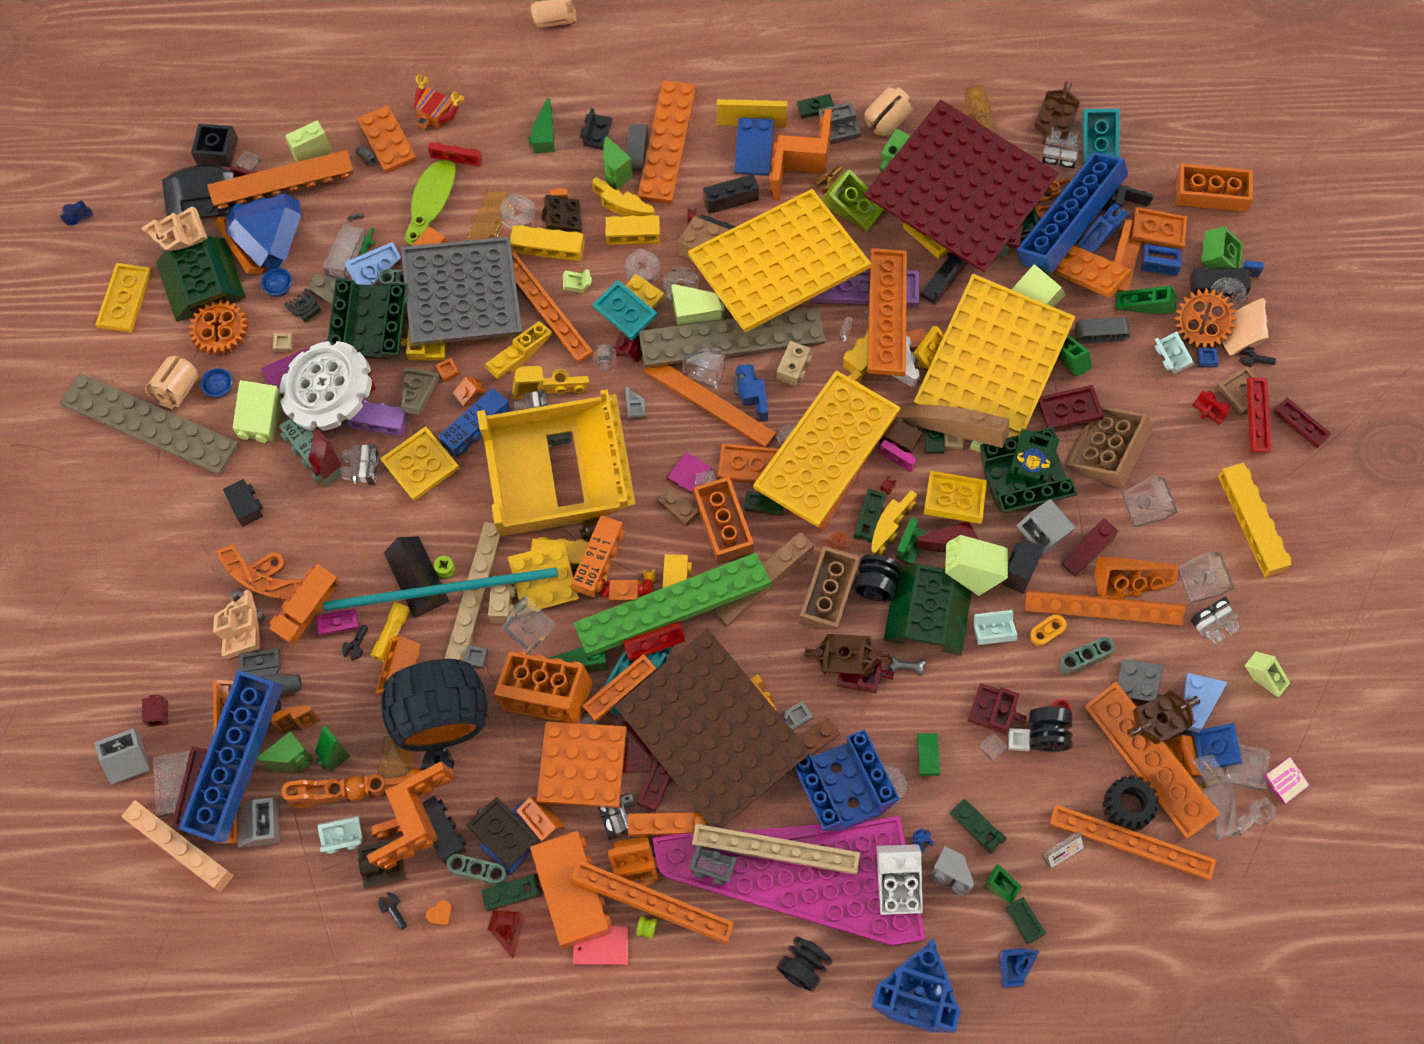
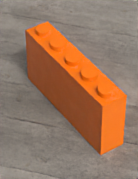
(573, 908)

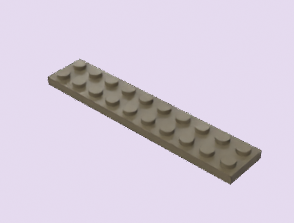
(672, 343)
(150, 424)

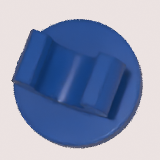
(920, 837)

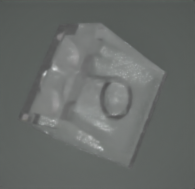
(705, 366)
(1149, 501)
(1205, 577)
(528, 624)

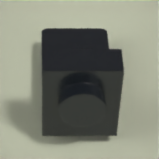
(1132, 195)

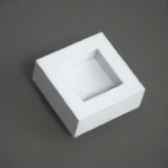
(1018, 739)

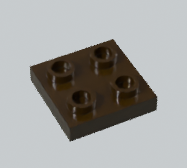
(562, 214)
(376, 876)

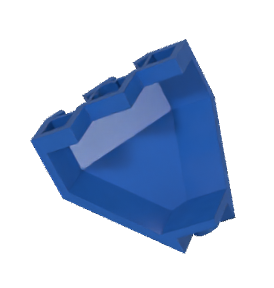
(265, 228)

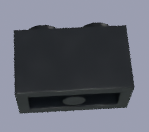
(243, 502)

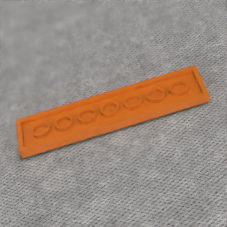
(667, 142)
(887, 312)
(1155, 763)

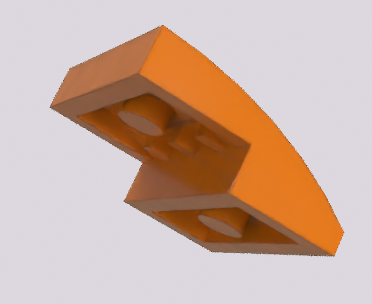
(299, 715)

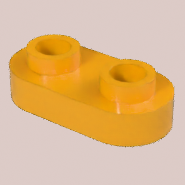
(1047, 631)

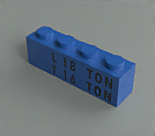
(466, 428)

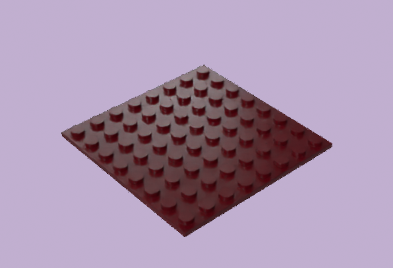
(961, 185)

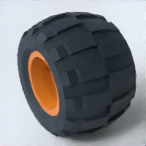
(434, 704)

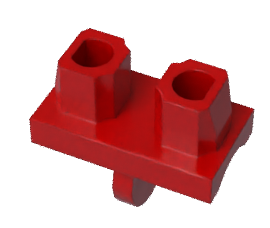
(1210, 407)

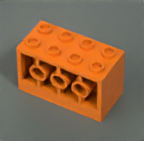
(543, 687)

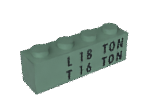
(301, 443)

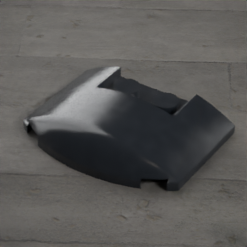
(189, 188)

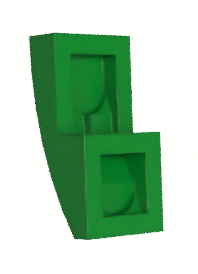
(928, 754)

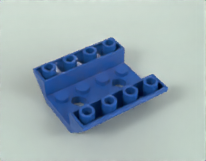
(860, 780)

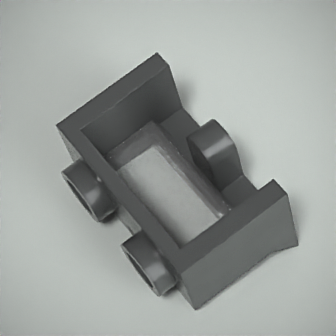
(712, 865)

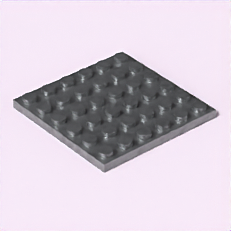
(461, 291)

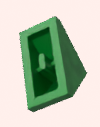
(1002, 884)

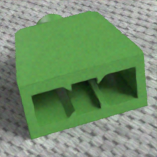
(892, 147)

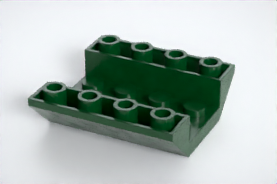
(199, 276)
(368, 317)
(1018, 492)
(928, 609)

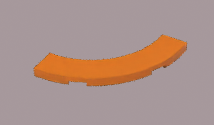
(254, 580)

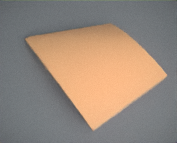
(177, 230)
(1249, 328)
(238, 627)

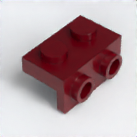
(628, 348)

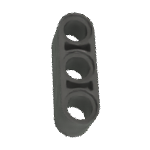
(637, 145)
(1102, 330)

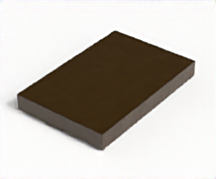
(502, 832)

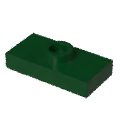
(810, 106)
(934, 442)
(760, 503)
(1025, 920)

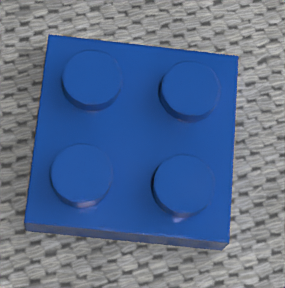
(1221, 742)

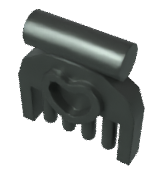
(305, 307)

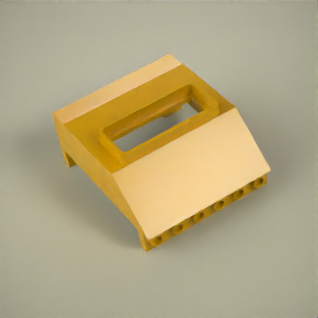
(523, 470)

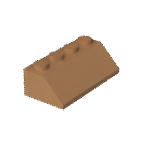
(829, 589)

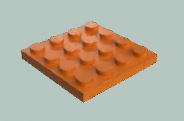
(582, 764)

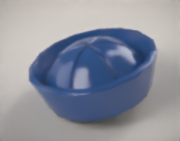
(276, 282)
(216, 383)

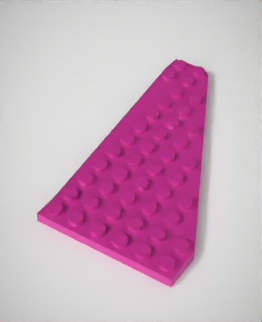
(806, 892)

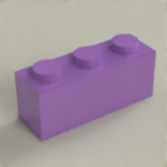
(380, 419)

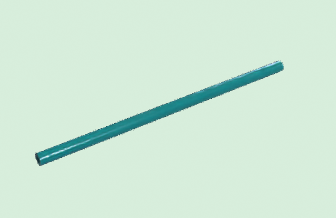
(440, 589)

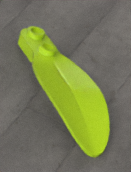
(430, 197)

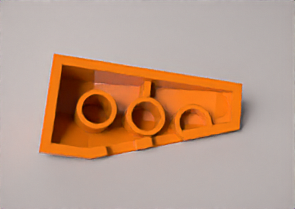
(1128, 577)

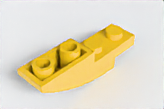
(621, 204)
(520, 351)
(887, 526)

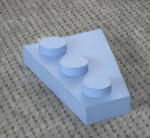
(367, 267)
(1208, 692)

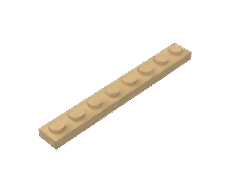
(473, 599)
(776, 849)

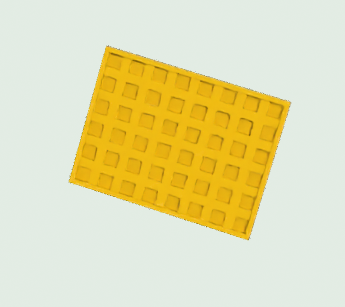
(779, 260)
(996, 354)

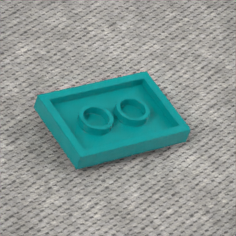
(624, 310)

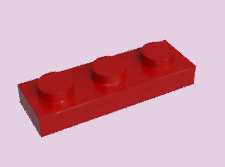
(455, 154)
(654, 641)

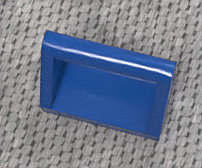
(1158, 264)

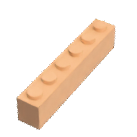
(177, 846)

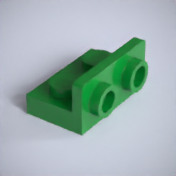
(906, 550)

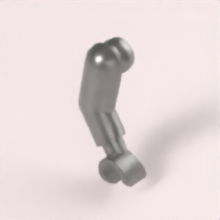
(238, 593)

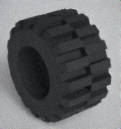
(1142, 792)

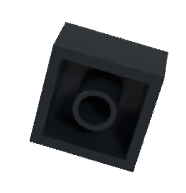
(214, 145)
(1022, 565)

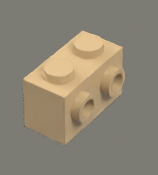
(793, 364)
(501, 602)

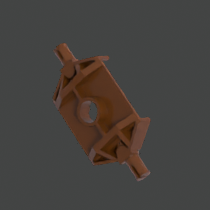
(1057, 103)
(859, 660)
(1172, 708)

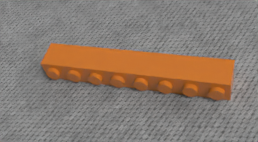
(280, 178)

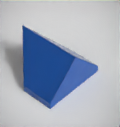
(1016, 965)

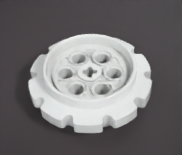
(325, 385)

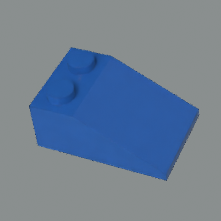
(754, 146)

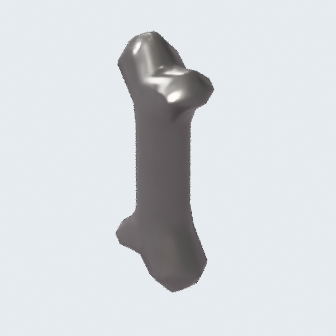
(917, 666)

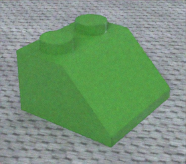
(616, 165)
(1221, 249)
(286, 755)

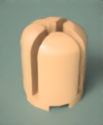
(553, 12)
(889, 110)
(172, 381)

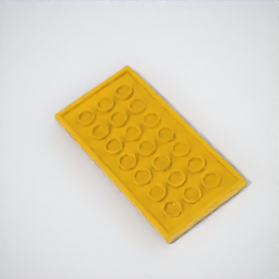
(826, 448)

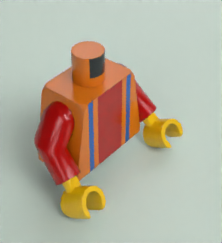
(433, 106)
(627, 589)

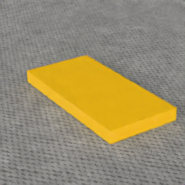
(730, 110)
(123, 297)

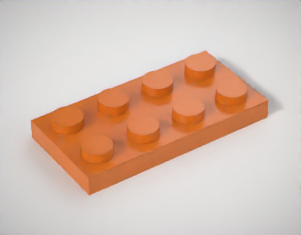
(386, 139)
(1092, 271)

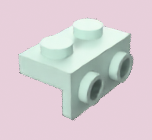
(1174, 352)
(994, 627)
(340, 834)

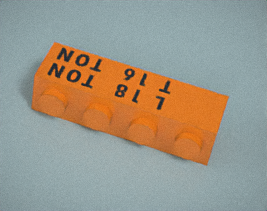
(598, 556)

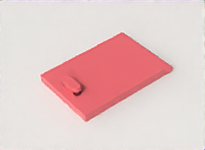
(604, 950)

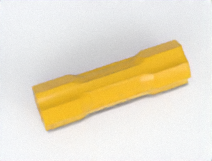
(392, 628)

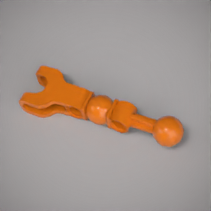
(355, 788)

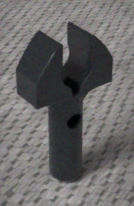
(1249, 351)
(355, 644)
(393, 910)

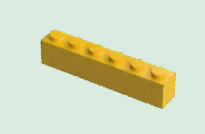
(1254, 520)

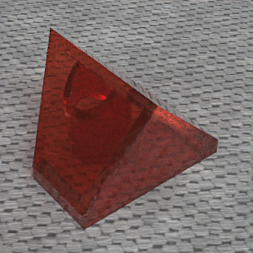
(506, 928)

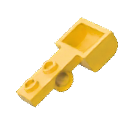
(531, 379)

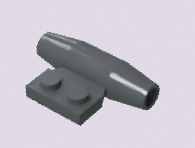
(267, 665)

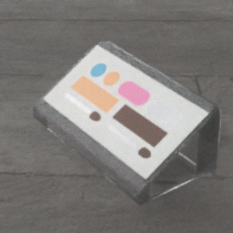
(1063, 850)

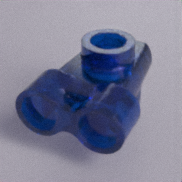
(74, 212)

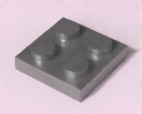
(1140, 679)

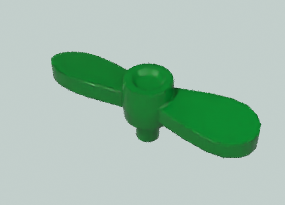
(368, 241)

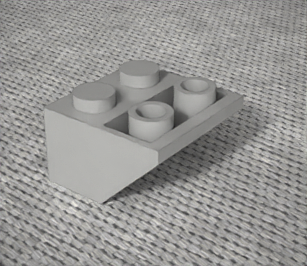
(1046, 526)
(122, 756)
(258, 823)
(953, 871)

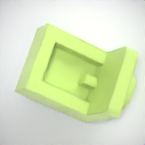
(576, 281)

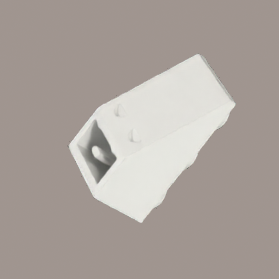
(899, 879)

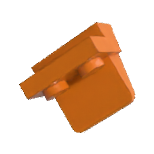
(634, 860)

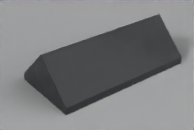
(414, 570)

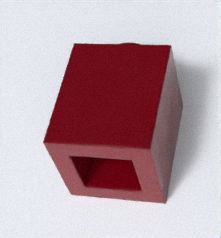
(155, 711)

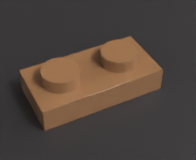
(678, 506)

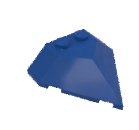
(919, 993)

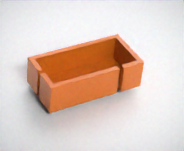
(304, 605)

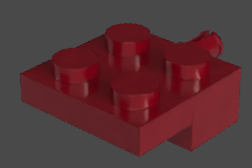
(862, 683)
(995, 708)

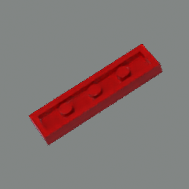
(1258, 415)

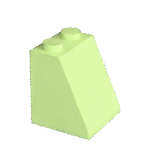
(308, 142)
(1039, 287)
(695, 305)
(257, 411)
(976, 563)

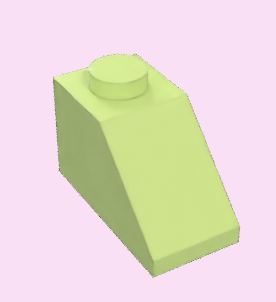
(1267, 673)

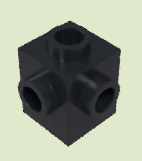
(435, 756)

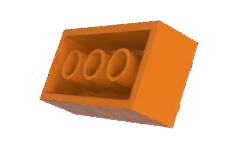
(1214, 187)
(723, 520)

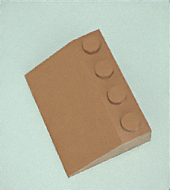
(1111, 446)

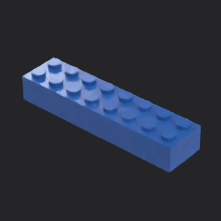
(1072, 212)
(231, 757)

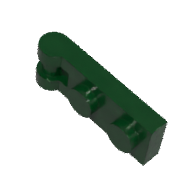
(870, 514)
(977, 825)
(511, 893)

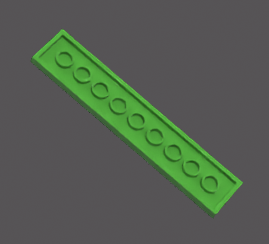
(672, 604)

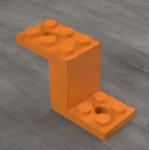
(800, 154)
(411, 816)

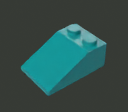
(1100, 132)

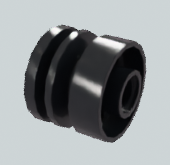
(877, 577)
(1050, 729)
(802, 967)

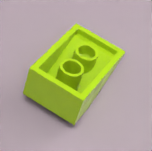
(847, 200)

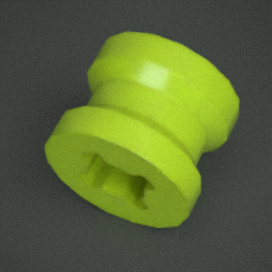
(446, 571)
(646, 927)

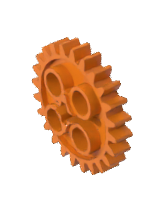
(1222, 322)
(234, 328)

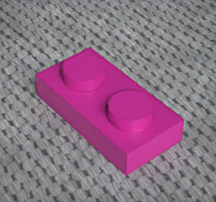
(898, 456)
(337, 622)

